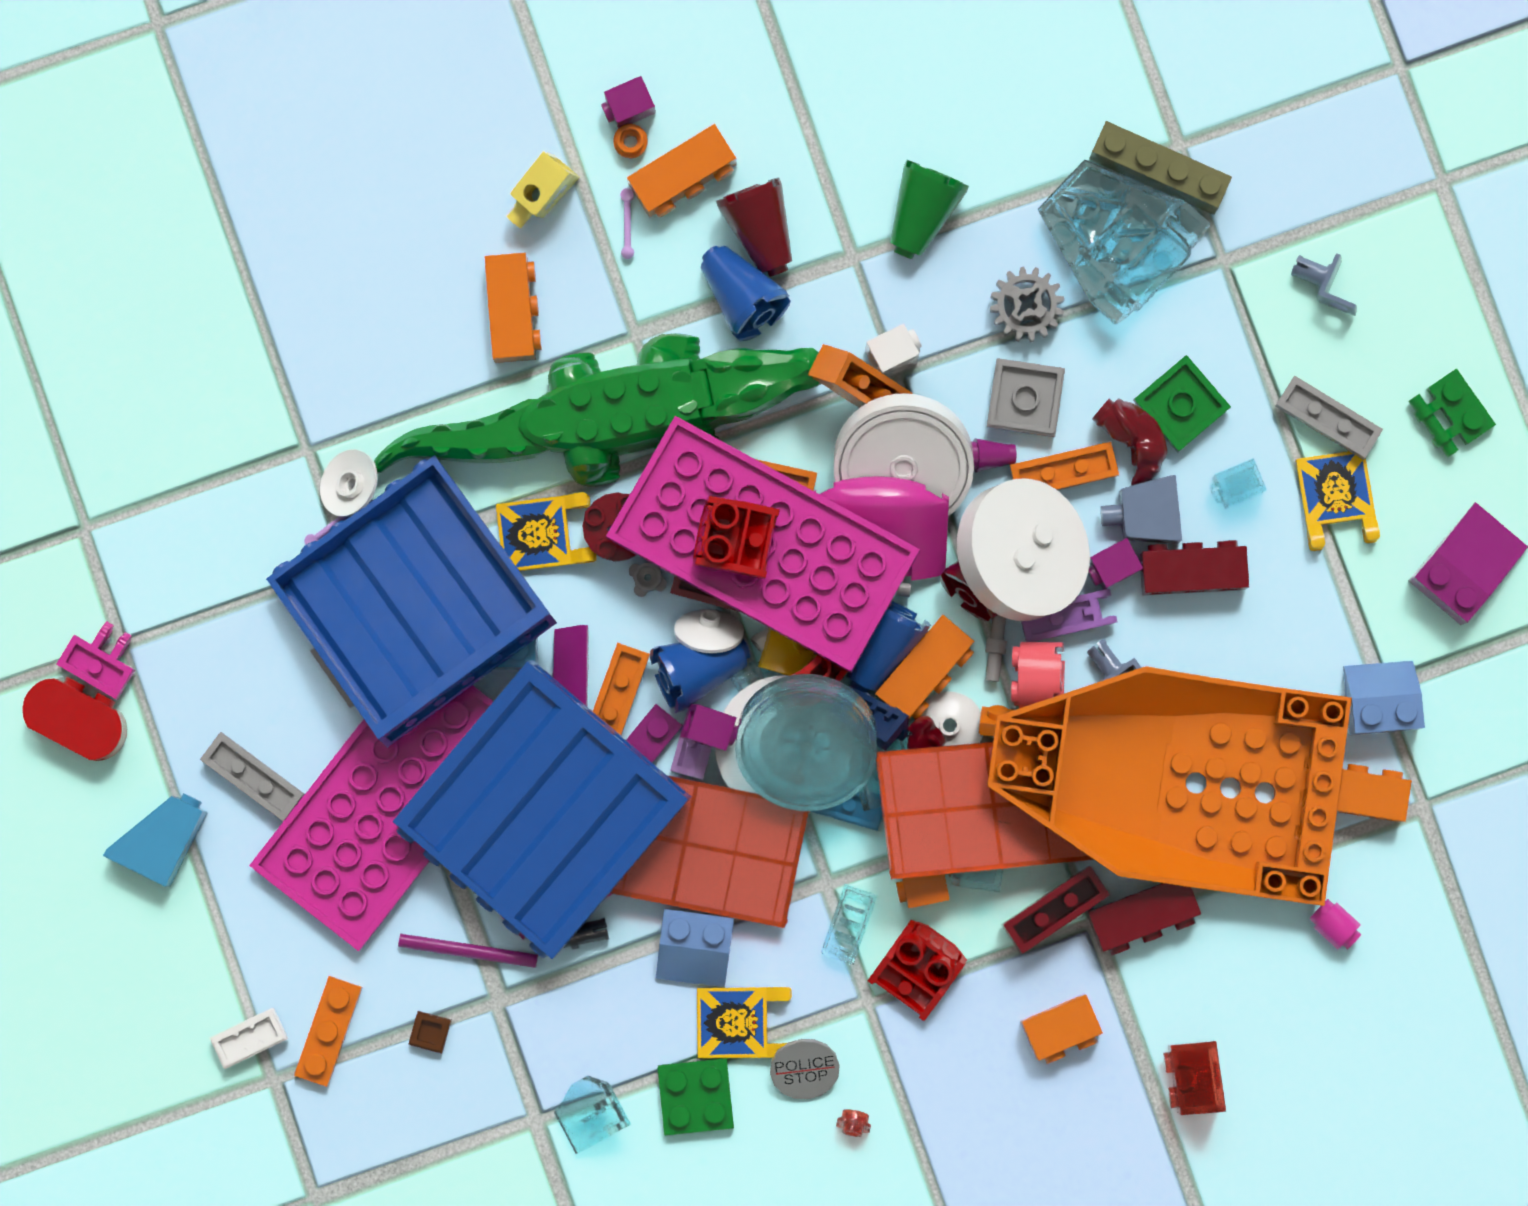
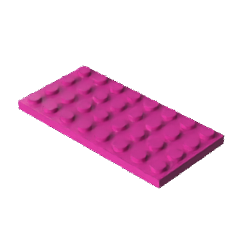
(825, 565)
(339, 842)

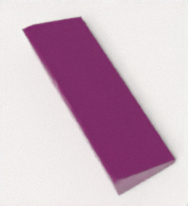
(572, 659)

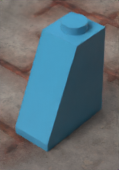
(160, 840)

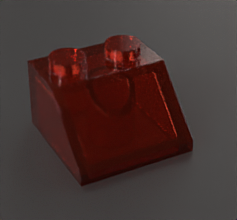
(1195, 1077)

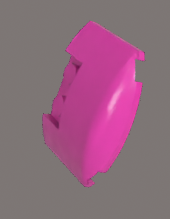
(902, 510)

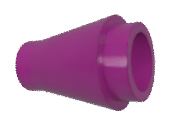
(992, 454)

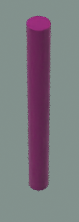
(468, 950)

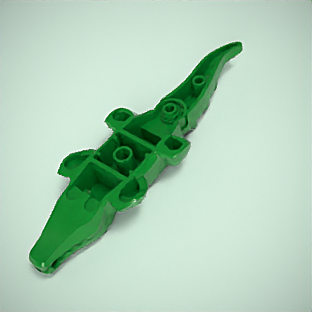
(617, 411)

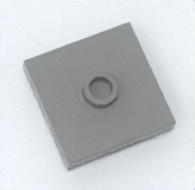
(1025, 397)

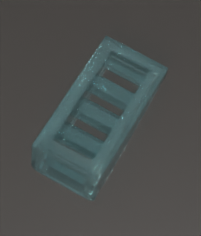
(839, 952)

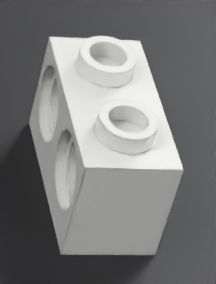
(894, 350)

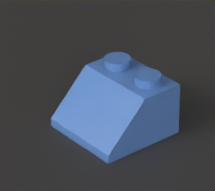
(1383, 698)
(694, 948)

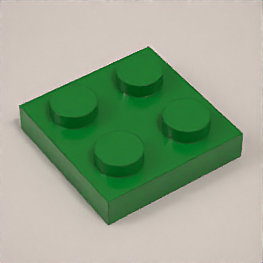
(1182, 403)
(695, 1096)

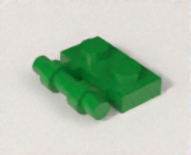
(1459, 406)

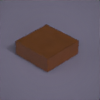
(430, 1032)

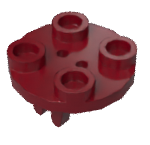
(595, 525)

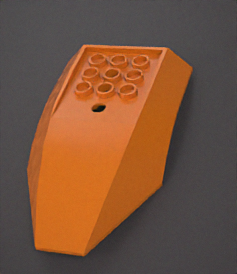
(1115, 763)

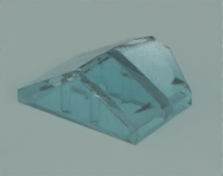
(590, 1113)

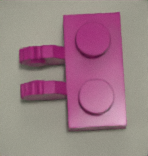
(97, 666)

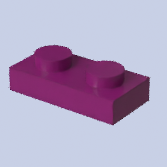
(654, 732)

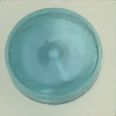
(806, 742)

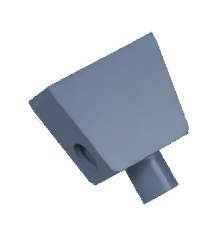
(1147, 512)

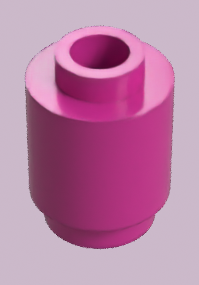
(1336, 925)

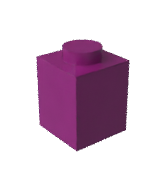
(628, 102)
(1114, 564)
(709, 727)

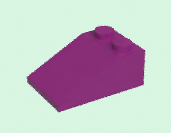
(1468, 564)

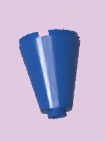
(743, 292)
(887, 648)
(690, 675)

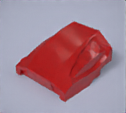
(741, 530)
(919, 967)

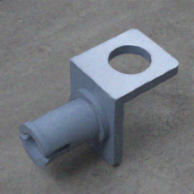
(1324, 277)
(1109, 663)

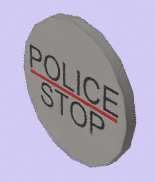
(804, 1069)

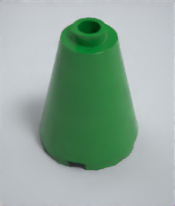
(923, 207)

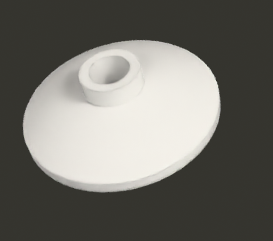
(348, 482)
(709, 631)
(960, 709)

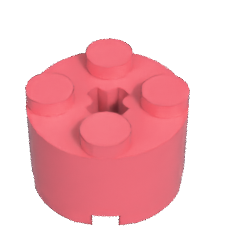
(1039, 672)

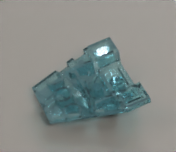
(1119, 237)

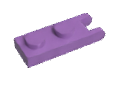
(1078, 616)

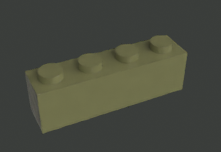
(1160, 167)

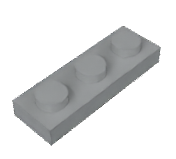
(1329, 417)
(252, 776)

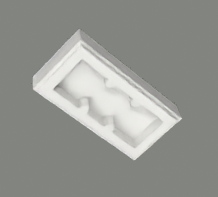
(249, 1038)

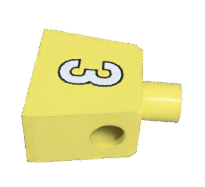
(553, 181)

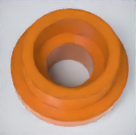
(626, 131)

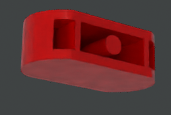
(75, 718)

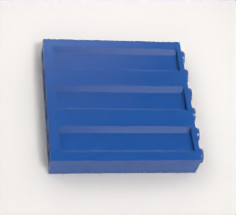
(410, 601)
(540, 810)

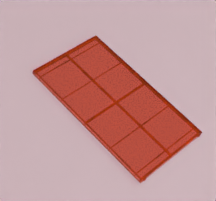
(951, 822)
(723, 856)

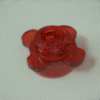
(853, 1123)

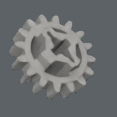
(1014, 293)

